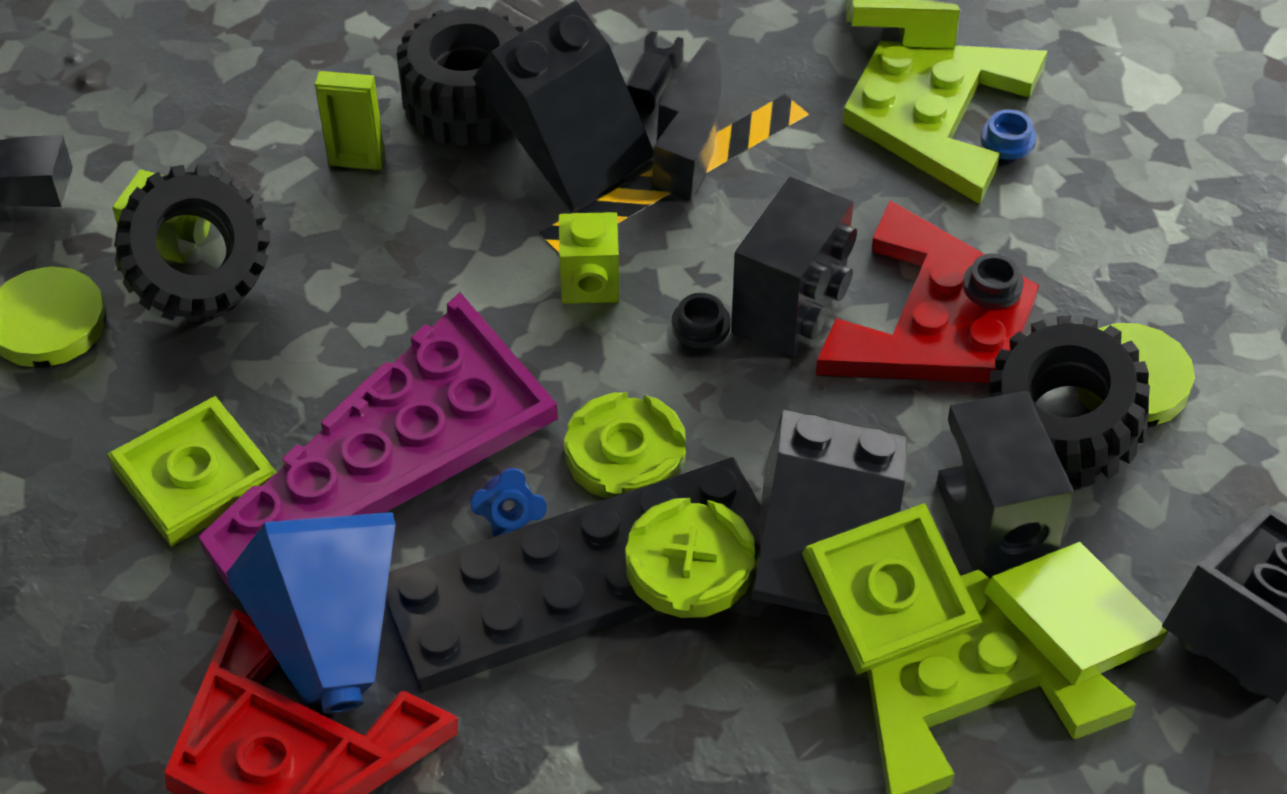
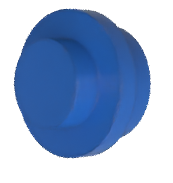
(1009, 134)

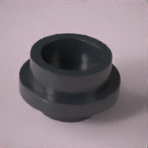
(993, 281)
(701, 321)

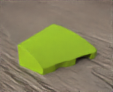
(919, 21)

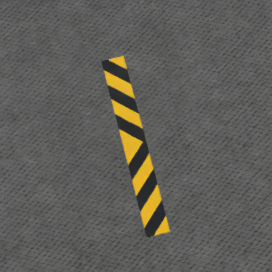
(728, 144)

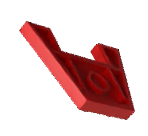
(940, 327)
(264, 743)

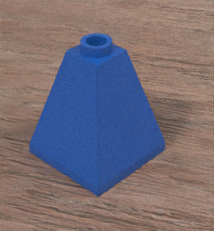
(320, 601)

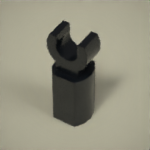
(653, 72)

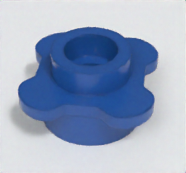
(508, 486)

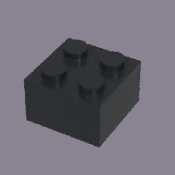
(792, 267)

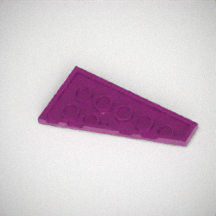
(397, 433)

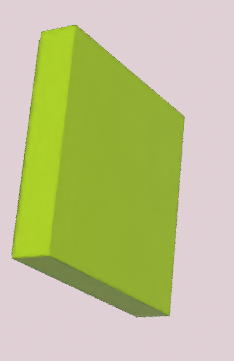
(190, 469)
(891, 588)
(1076, 612)

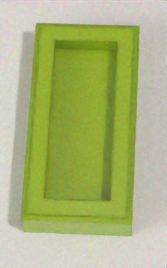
(350, 120)

